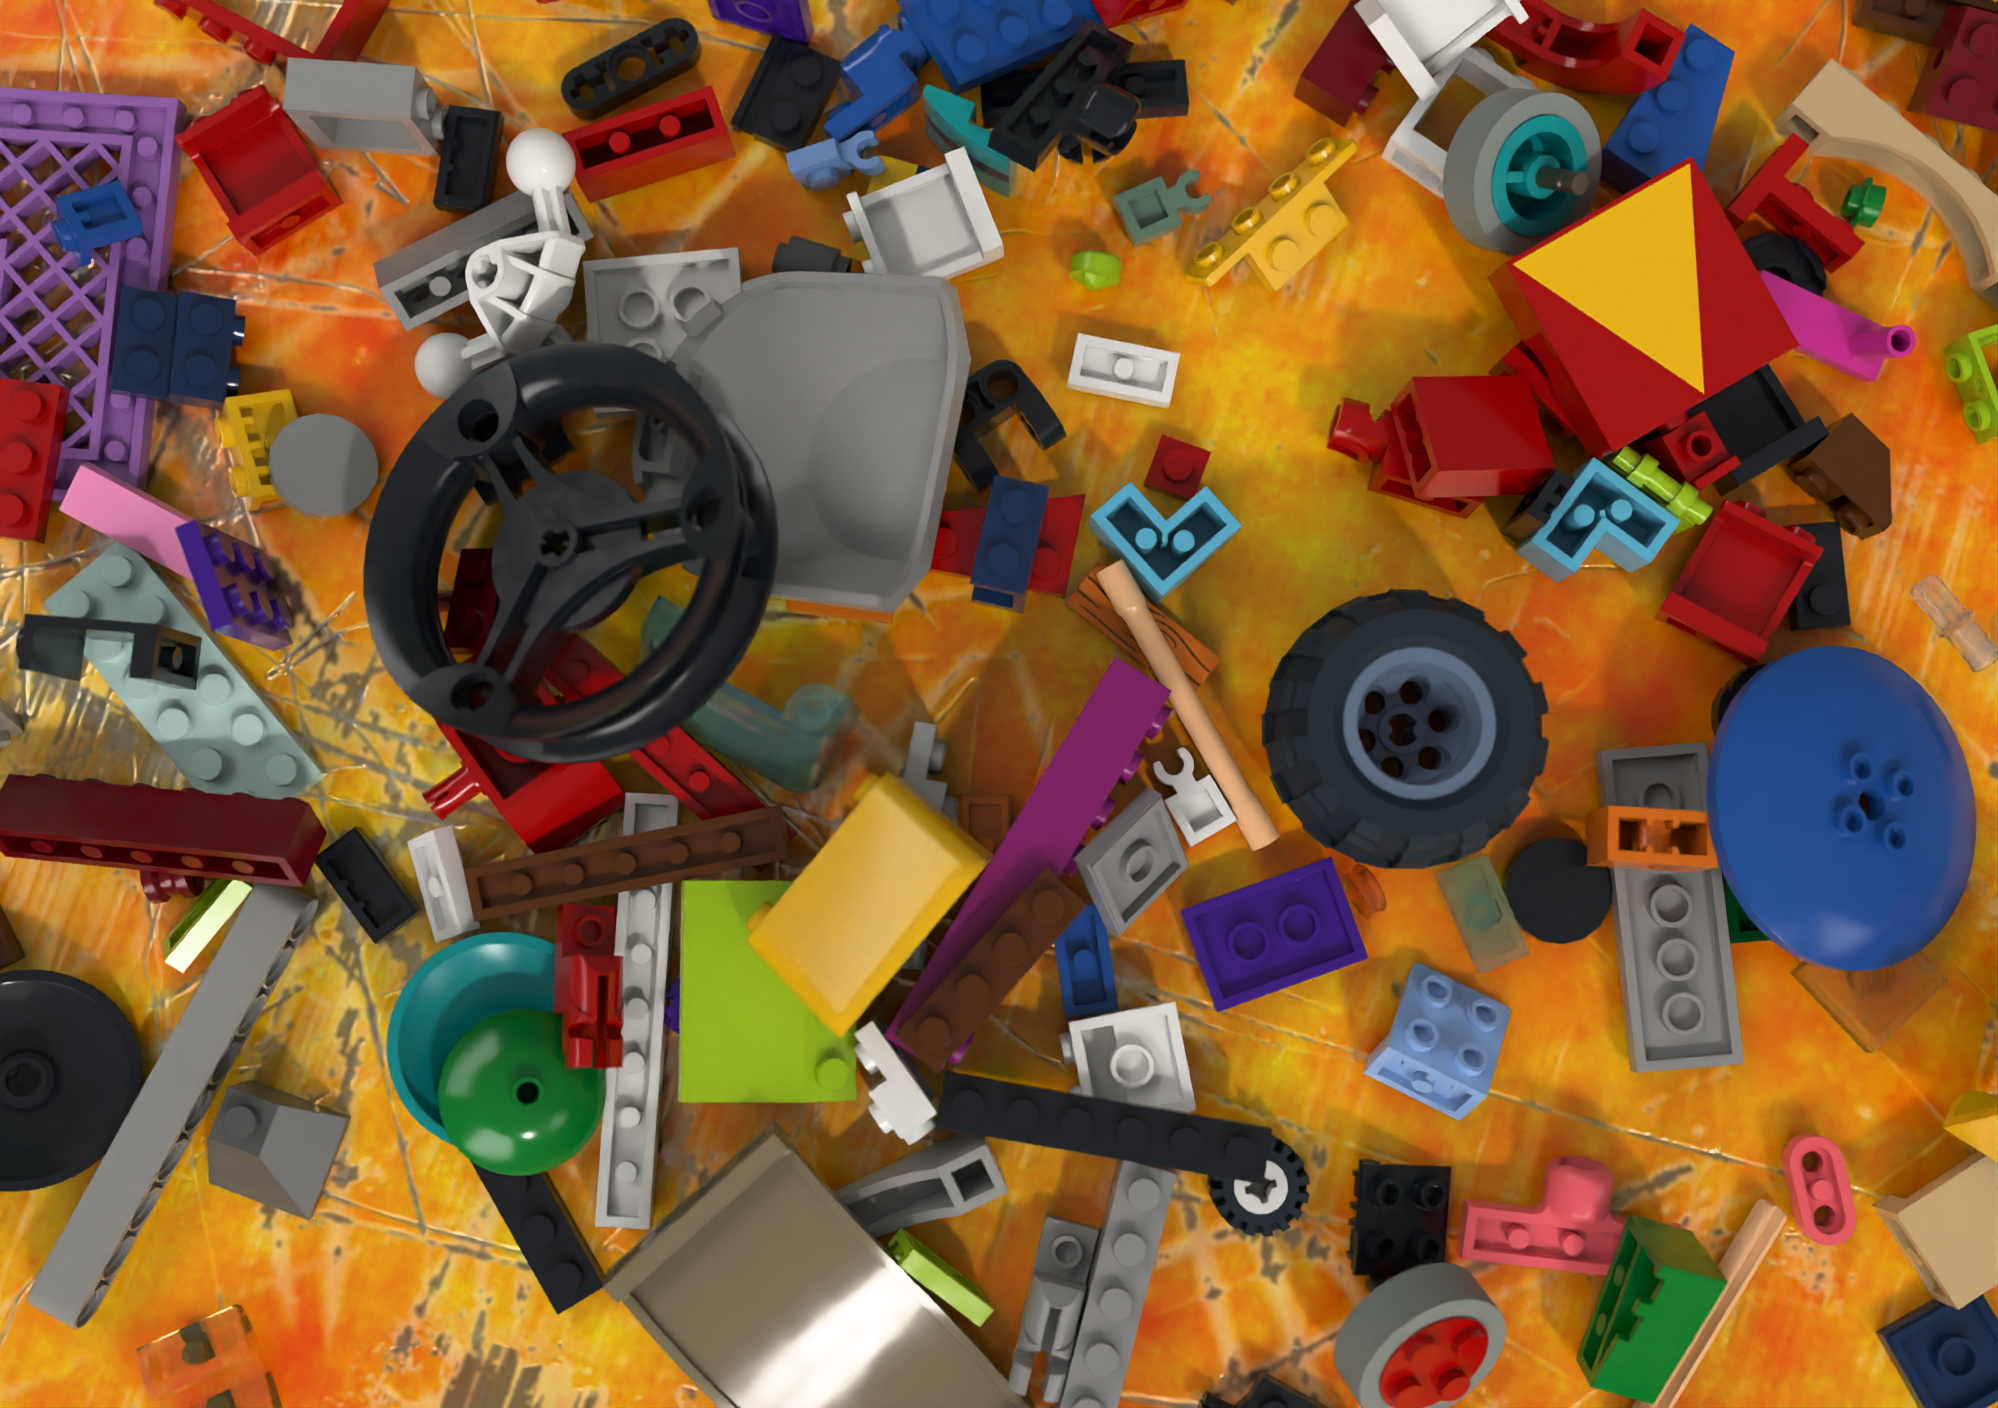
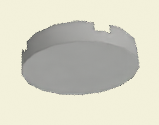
(323, 466)

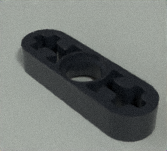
(635, 47)

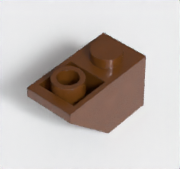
(1849, 476)

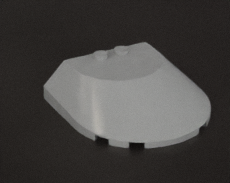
(850, 407)

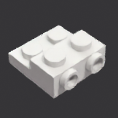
(1131, 1056)
(901, 1097)

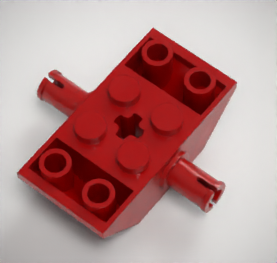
(539, 800)

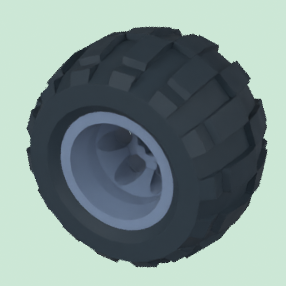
(1459, 669)

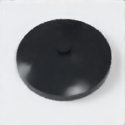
(63, 1077)

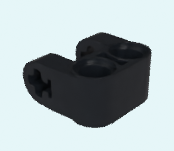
(991, 412)

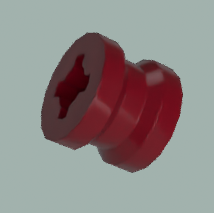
(162, 886)

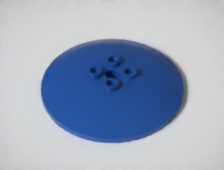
(1789, 815)

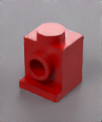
(1690, 450)

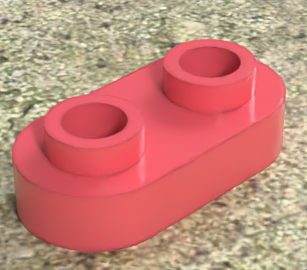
(1820, 1185)

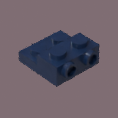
(176, 347)

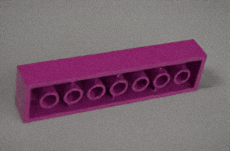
(1055, 817)

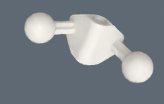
(515, 281)

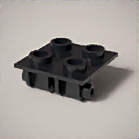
(1398, 1217)

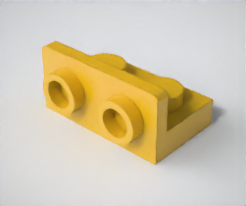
(249, 429)

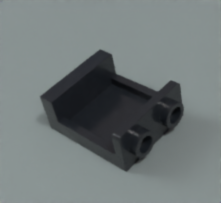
(1757, 426)

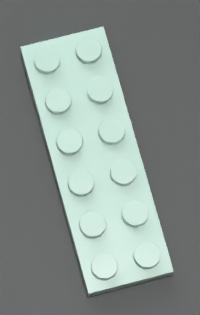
(217, 735)

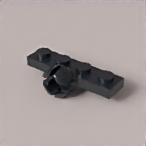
(1157, 84)

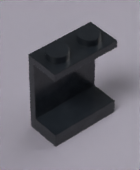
(158, 655)

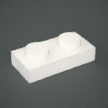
(1123, 370)
(443, 883)

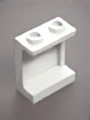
(1431, 33)
(927, 223)

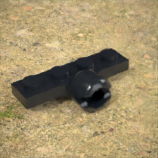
(1072, 99)

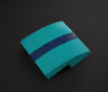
(953, 124)

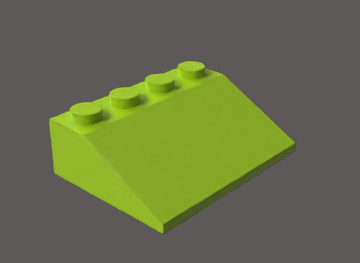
(738, 1021)

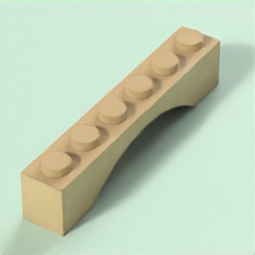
(1852, 123)

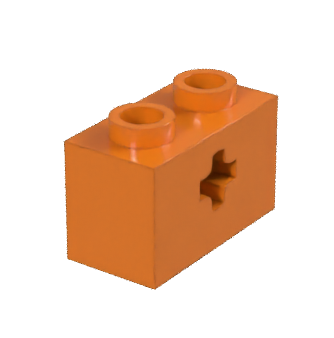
(1650, 839)

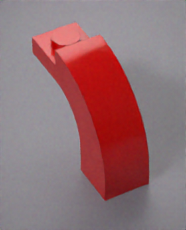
(1588, 55)

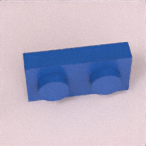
(1085, 966)

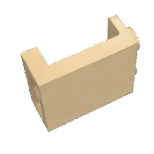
(1950, 1230)

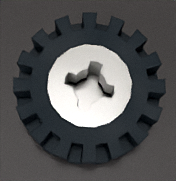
(1282, 1198)

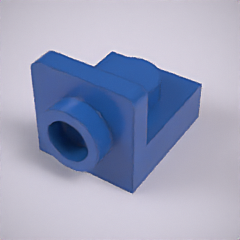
(94, 220)

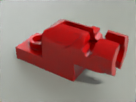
(1378, 442)
(589, 986)

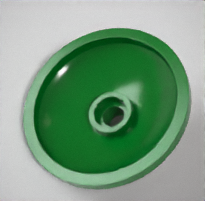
(482, 1103)

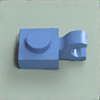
(828, 161)

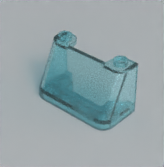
(784, 747)

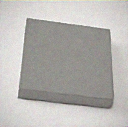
(1132, 861)

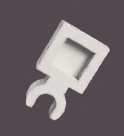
(1196, 806)

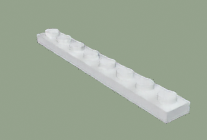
(635, 1090)

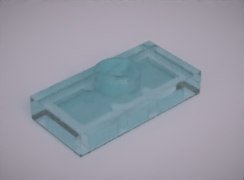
(1482, 914)

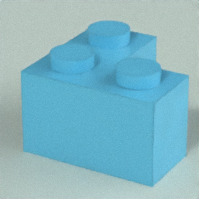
(1599, 514)
(1162, 550)

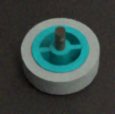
(1521, 169)

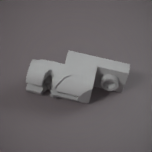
(1053, 1304)

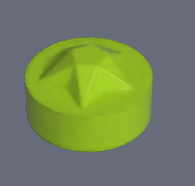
(1095, 269)

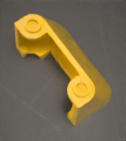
(866, 900)

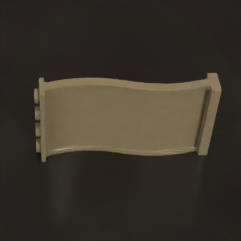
(792, 1302)

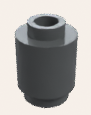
(809, 256)

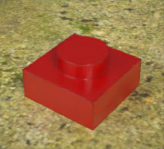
(1176, 468)

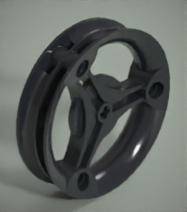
(568, 555)

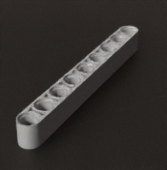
(172, 1103)

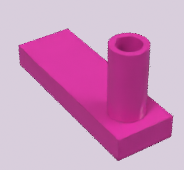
(1837, 334)

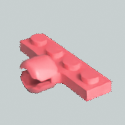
(1562, 1232)

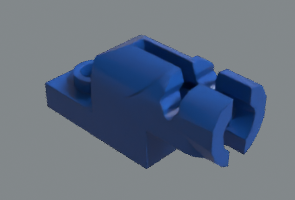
(879, 79)

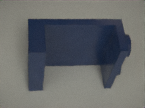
(1009, 543)

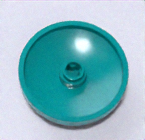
(451, 996)

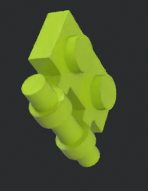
(1645, 475)

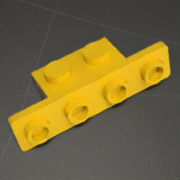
(1284, 226)

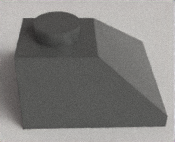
(274, 1147)

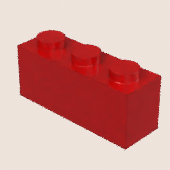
(650, 144)

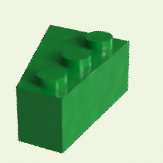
(1648, 1309)

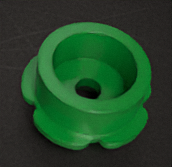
(1863, 203)

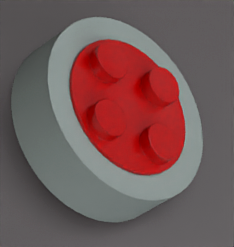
(1419, 1339)

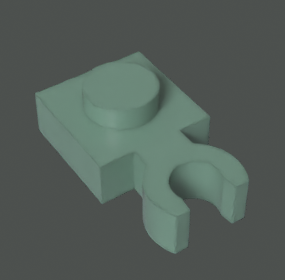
(1154, 210)

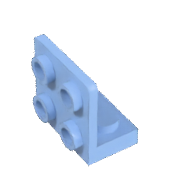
(1441, 1043)

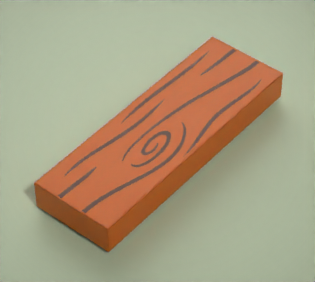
(1095, 608)

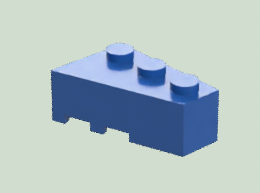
(1672, 118)

